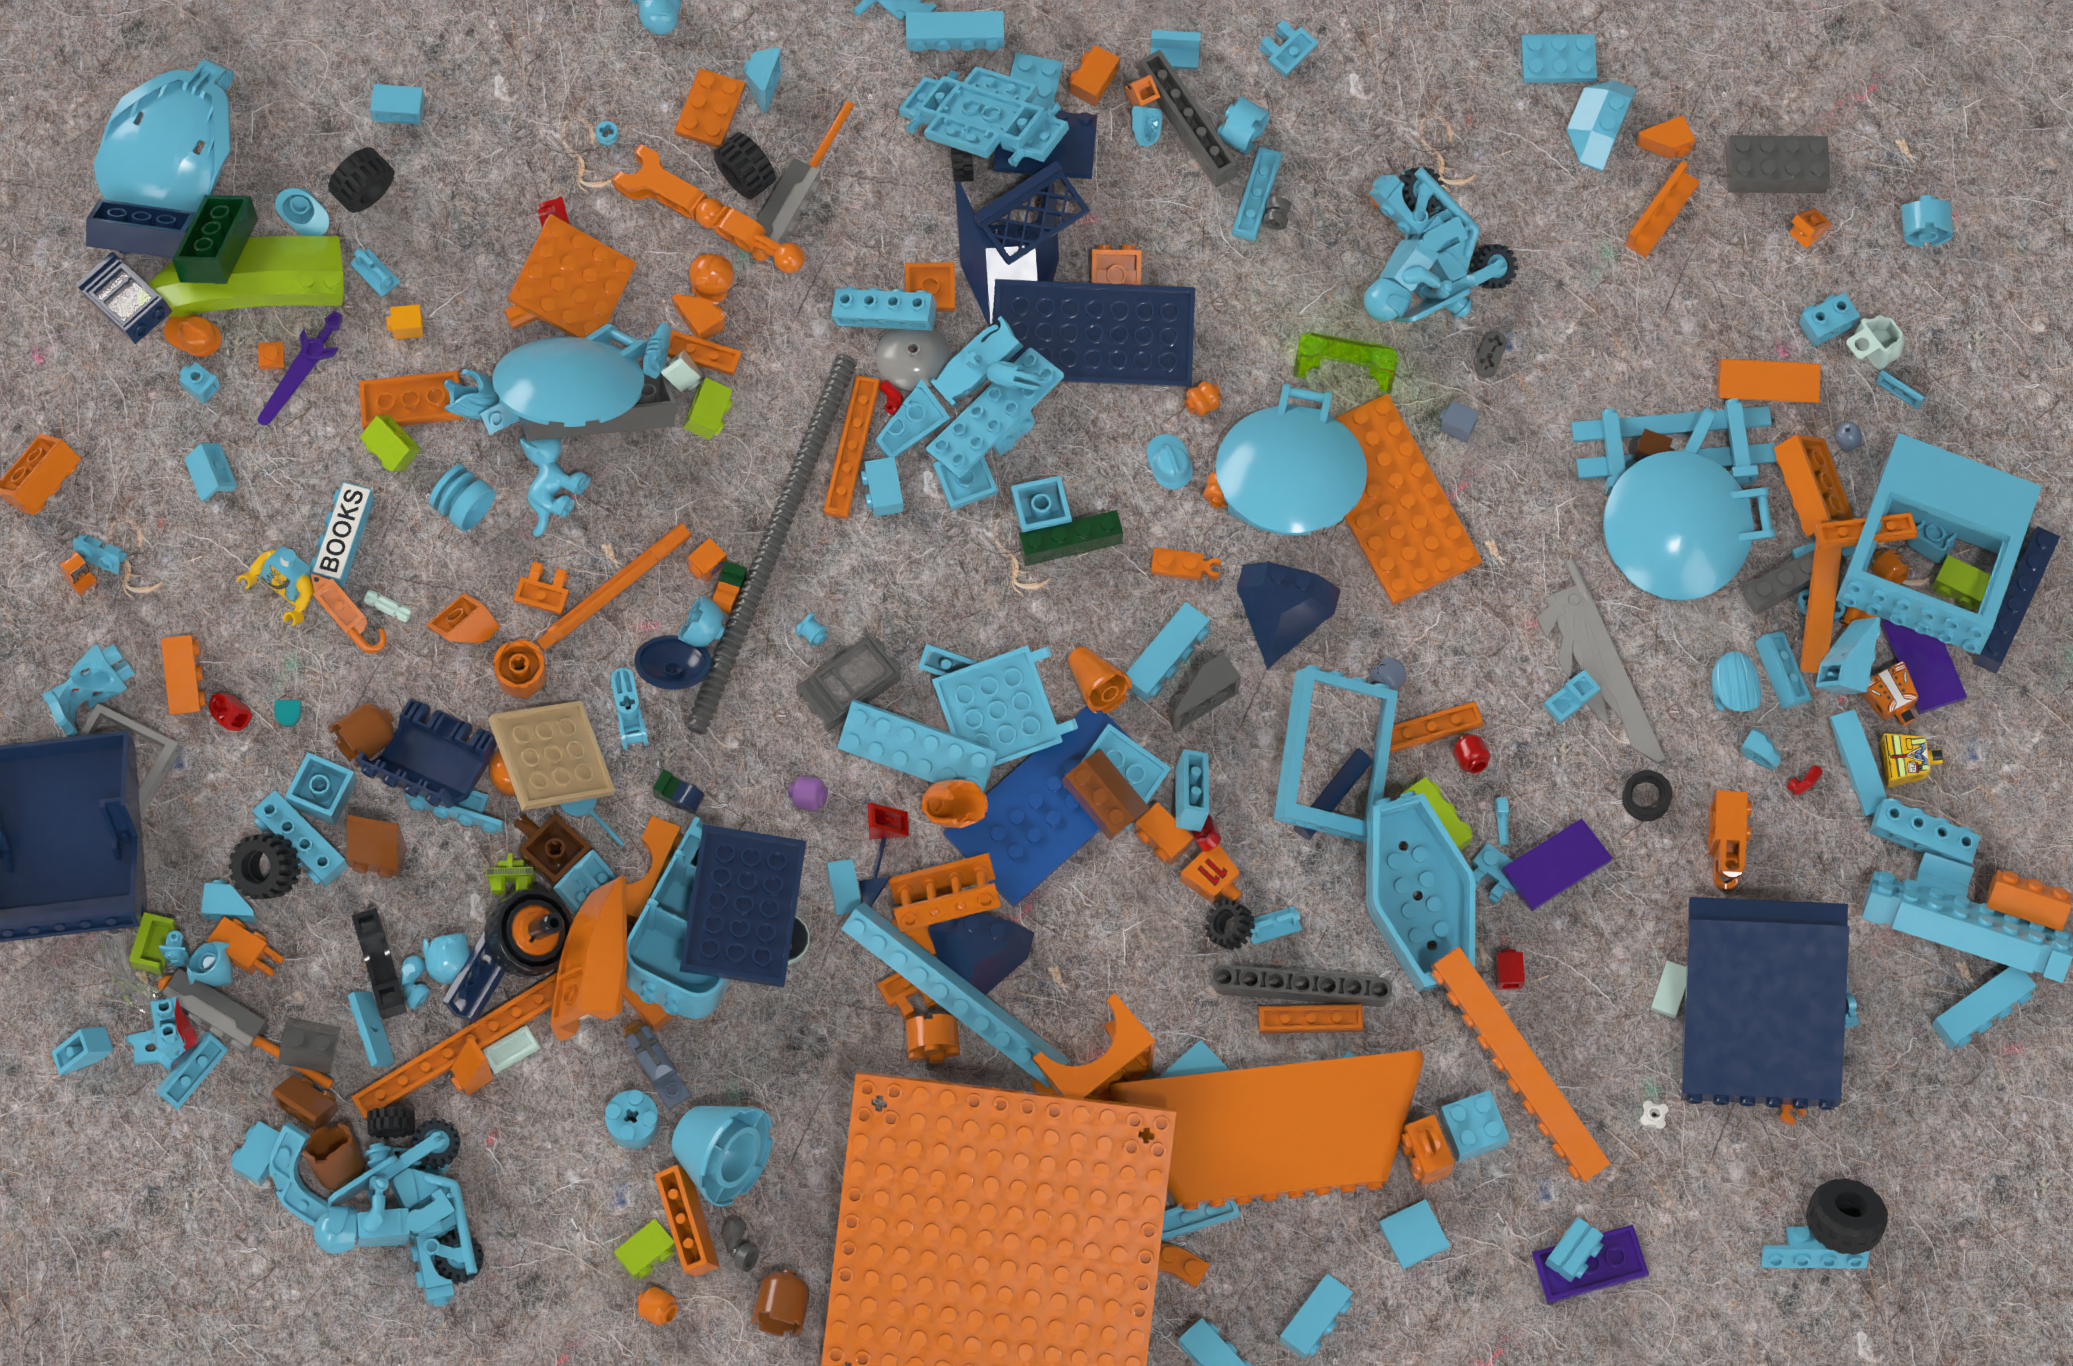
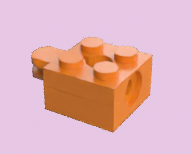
(1426, 1150)

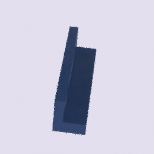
(480, 987)

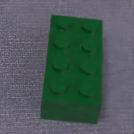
(215, 239)

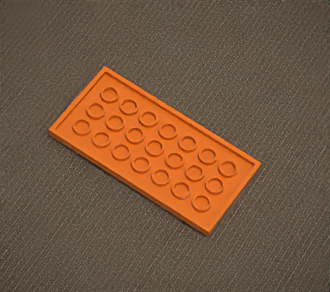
(1403, 513)

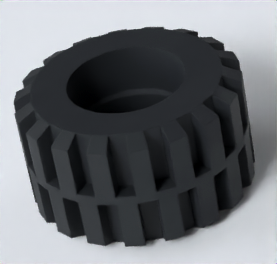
(744, 165)
(361, 180)
(247, 869)

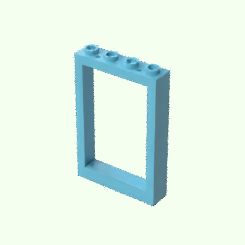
(1316, 819)

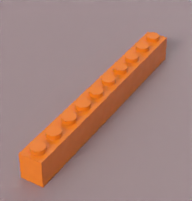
(1519, 1064)

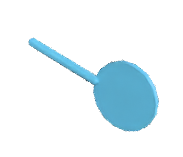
(585, 807)

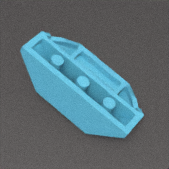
(1599, 121)

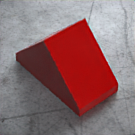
(887, 822)

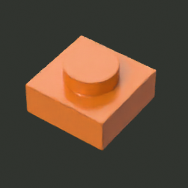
(271, 355)

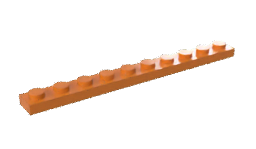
(442, 1056)

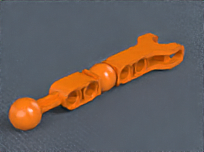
(657, 183)

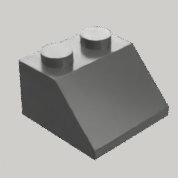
(309, 1045)

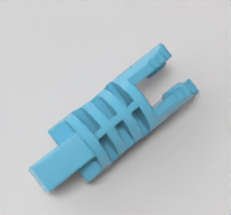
(657, 351)

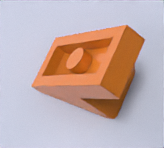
(1809, 227)

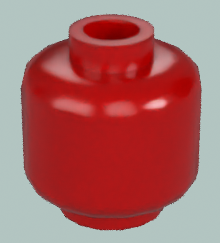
(1471, 754)

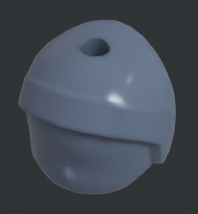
(1848, 436)

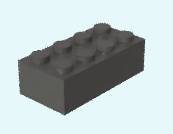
(1777, 164)

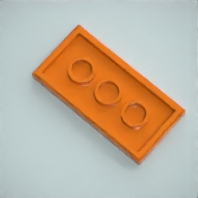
(408, 398)

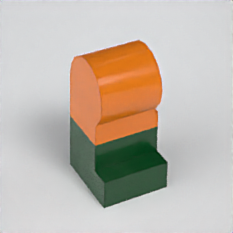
(729, 586)

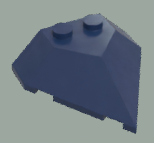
(1284, 606)
(981, 948)

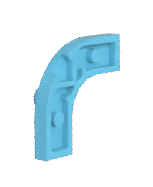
(285, 1173)

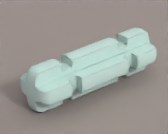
(387, 606)

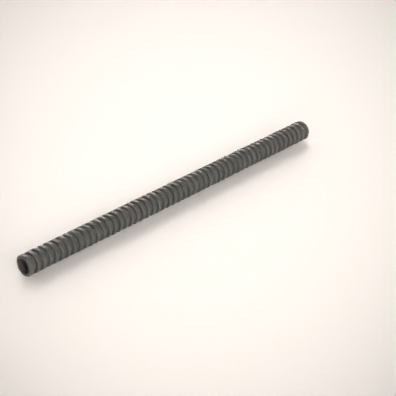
(771, 544)

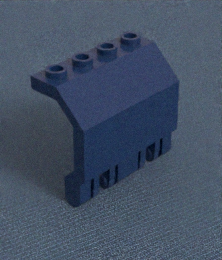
(432, 757)

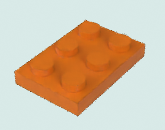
(710, 108)

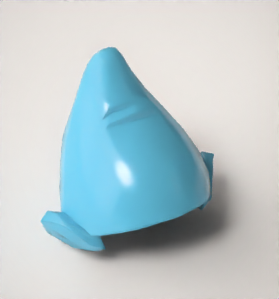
(211, 965)

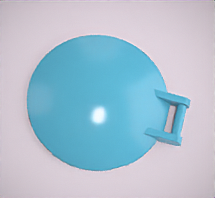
(572, 378)
(1292, 466)
(1681, 525)

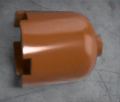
(363, 730)
(334, 1156)
(781, 1304)

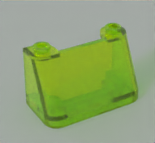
(1320, 345)

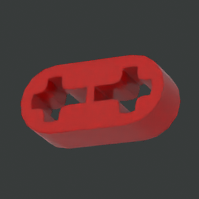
(1209, 835)

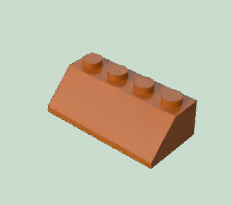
(1812, 481)

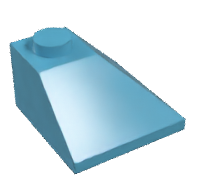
(763, 75)

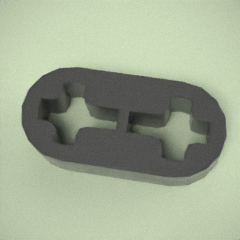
(1495, 356)

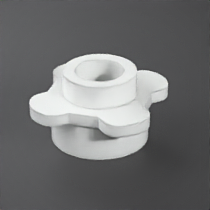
(1647, 1118)

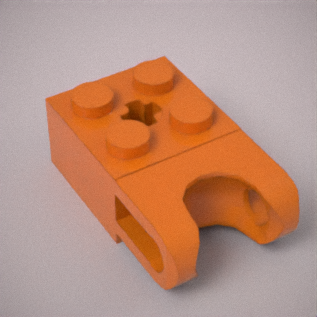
(1728, 836)

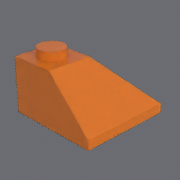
(464, 621)

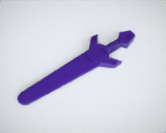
(309, 355)

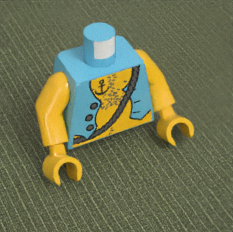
(286, 576)

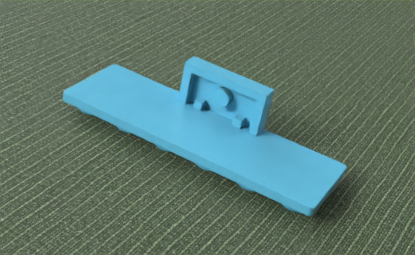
(994, 418)

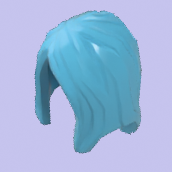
(469, 401)
(1736, 683)

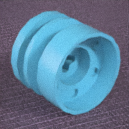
(462, 497)

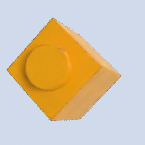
(405, 322)

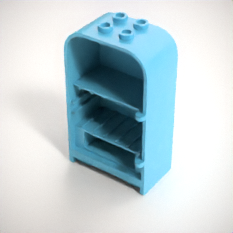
(659, 937)

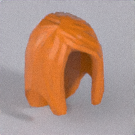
(954, 803)

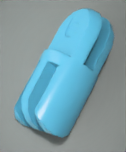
(1012, 375)

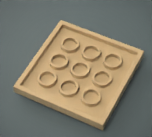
(551, 755)

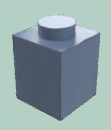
(1458, 421)

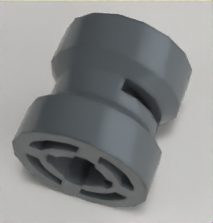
(1277, 213)

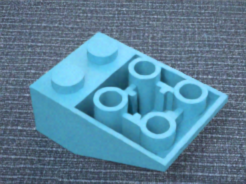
(1850, 659)

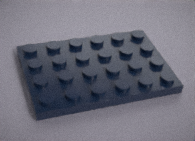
(743, 906)

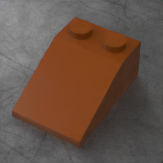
(375, 847)

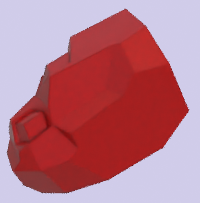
(229, 711)

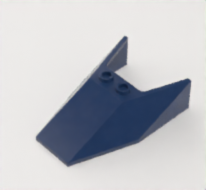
(983, 262)

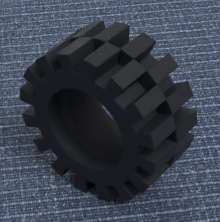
(962, 165)
(1241, 927)
(391, 1122)

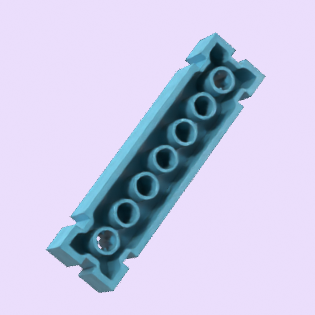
(1967, 926)

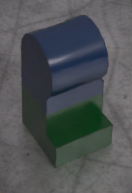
(677, 792)

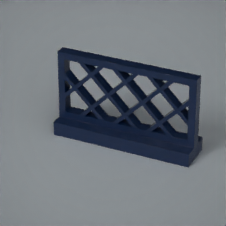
(1019, 195)

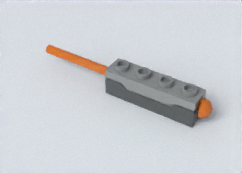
(795, 190)
(225, 1018)

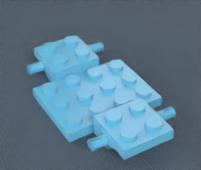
(984, 113)

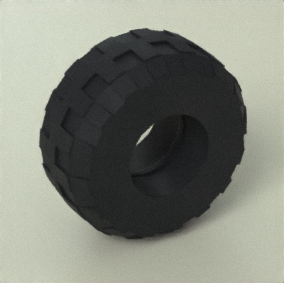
(1846, 1216)

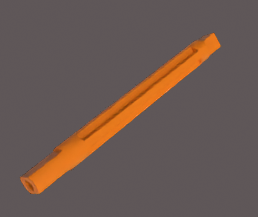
(614, 586)

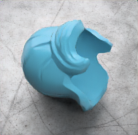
(658, 15)
(446, 957)

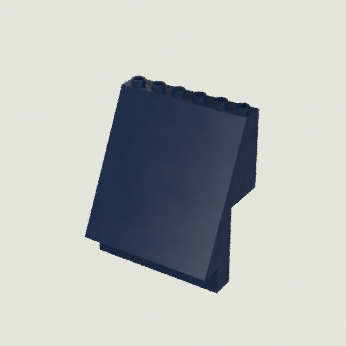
(70, 837)
(1765, 1002)

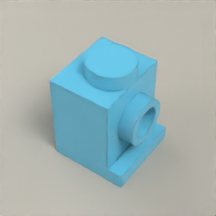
(202, 388)

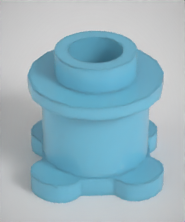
(812, 630)

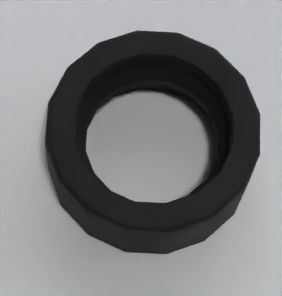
(1641, 813)

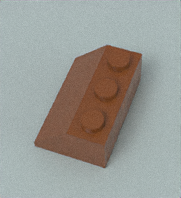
(1105, 794)

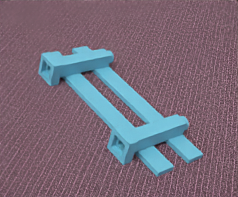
(1734, 419)

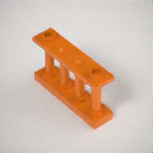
(942, 879)

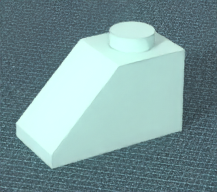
(682, 372)

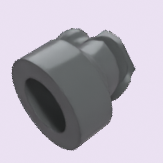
(745, 1255)

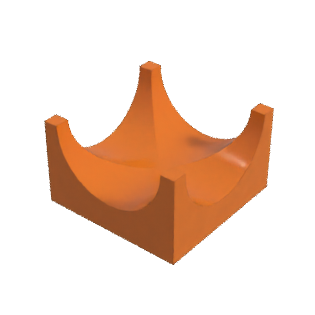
(1124, 1061)

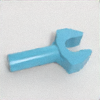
(1501, 812)

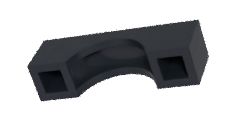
(379, 963)

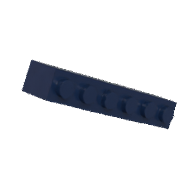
(2017, 598)

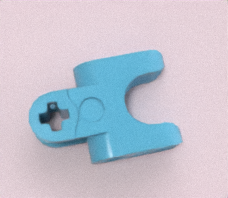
(628, 709)

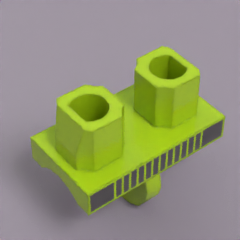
(510, 872)

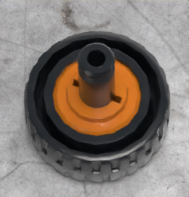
(527, 932)

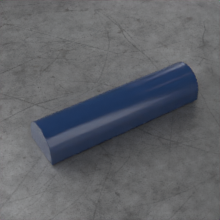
(1339, 787)

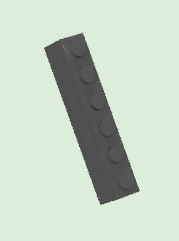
(1189, 120)

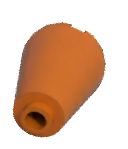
(1098, 680)

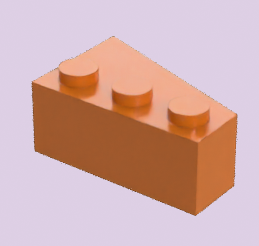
(183, 674)

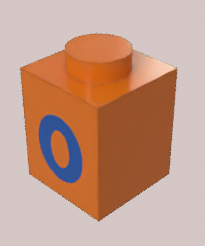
(706, 560)

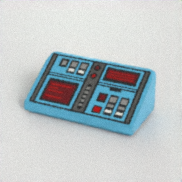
(1901, 389)

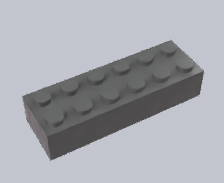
(653, 410)

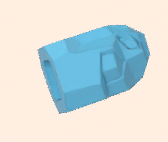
(1146, 125)
(1761, 749)

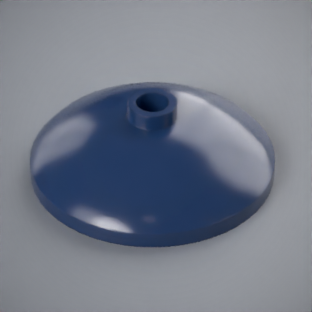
(672, 663)

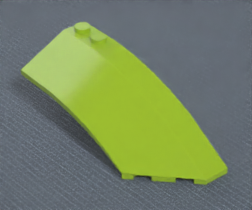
(266, 274)

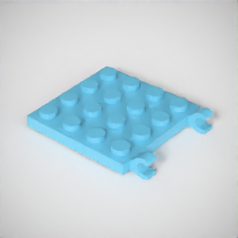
(1002, 704)

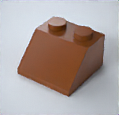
(305, 1102)

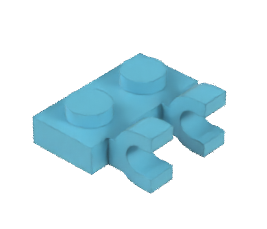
(1292, 52)
(1490, 863)

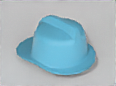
(302, 211)
(1169, 461)

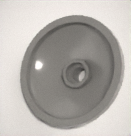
(908, 368)

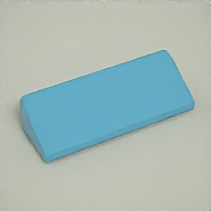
(1782, 670)
(191, 1070)

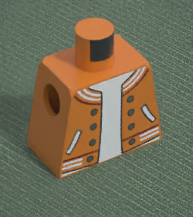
(1892, 694)

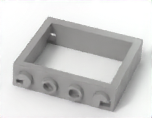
(162, 764)

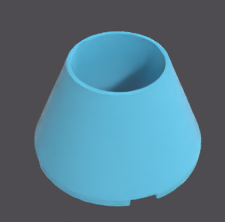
(723, 1149)

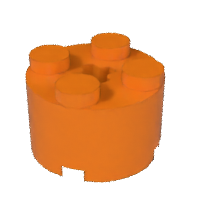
(521, 682)
(932, 1038)

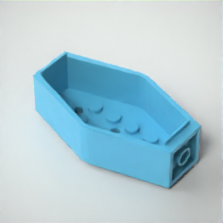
(1428, 866)

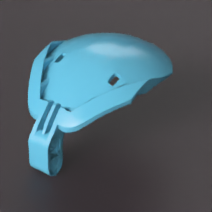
(157, 158)

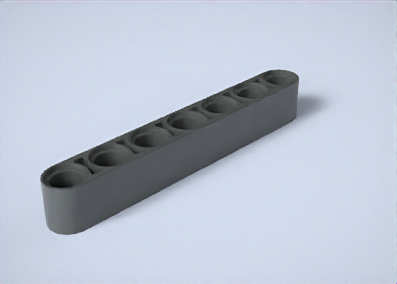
(1313, 979)

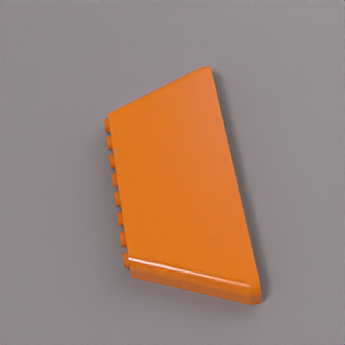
(1282, 1127)

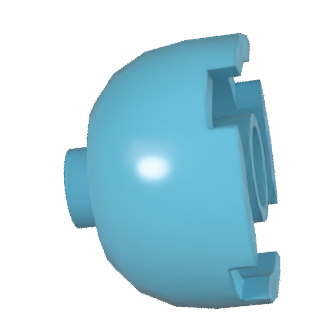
(703, 623)

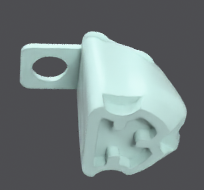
(1879, 341)

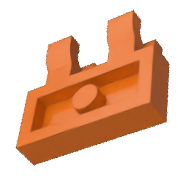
(542, 595)
(896, 992)

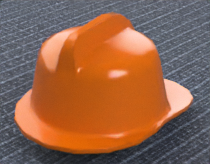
(193, 335)

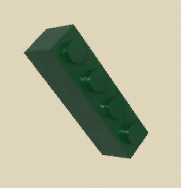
(1071, 538)

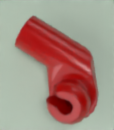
(894, 397)
(1807, 782)

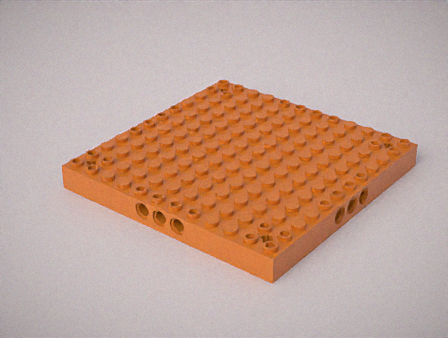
(996, 1227)

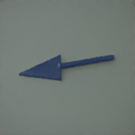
(873, 887)

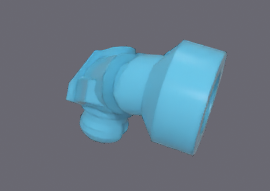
(411, 970)

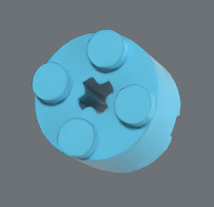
(1244, 124)
(1927, 221)
(625, 1132)

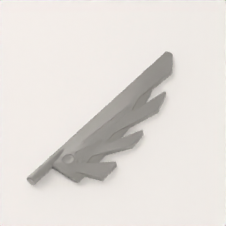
(1593, 649)

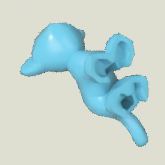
(549, 481)

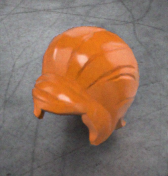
(711, 277)

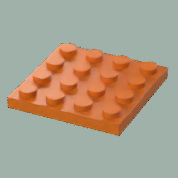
(571, 279)

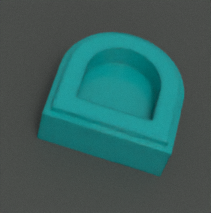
(287, 712)

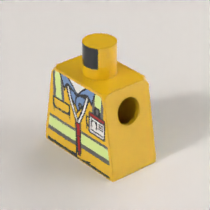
(1907, 758)

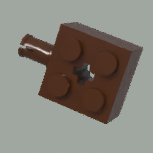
(550, 837)

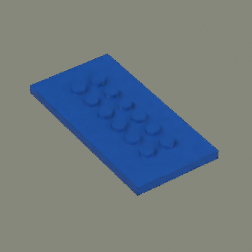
(1032, 816)

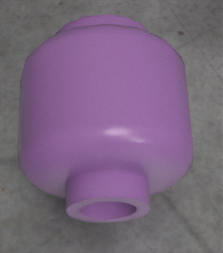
(808, 793)

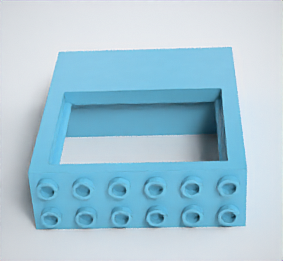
(1961, 497)

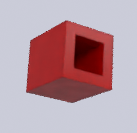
(1509, 970)

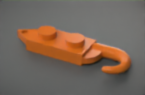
(345, 613)

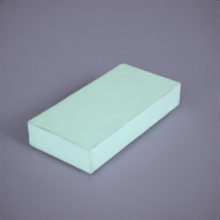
(1670, 990)
(510, 1049)

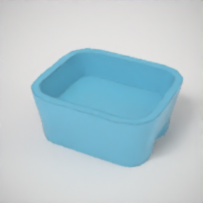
(1933, 542)

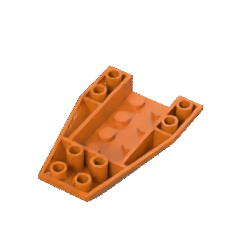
(593, 961)

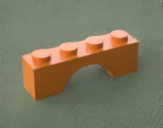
(661, 841)

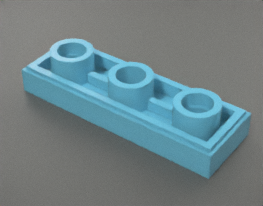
(371, 1029)

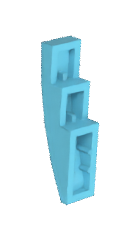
(1859, 760)

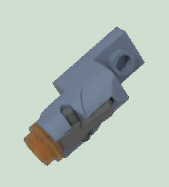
(656, 1064)

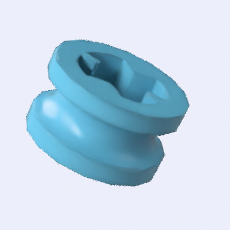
(602, 128)

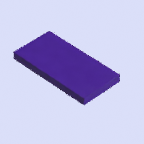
(1927, 665)
(1556, 864)
(1615, 1264)

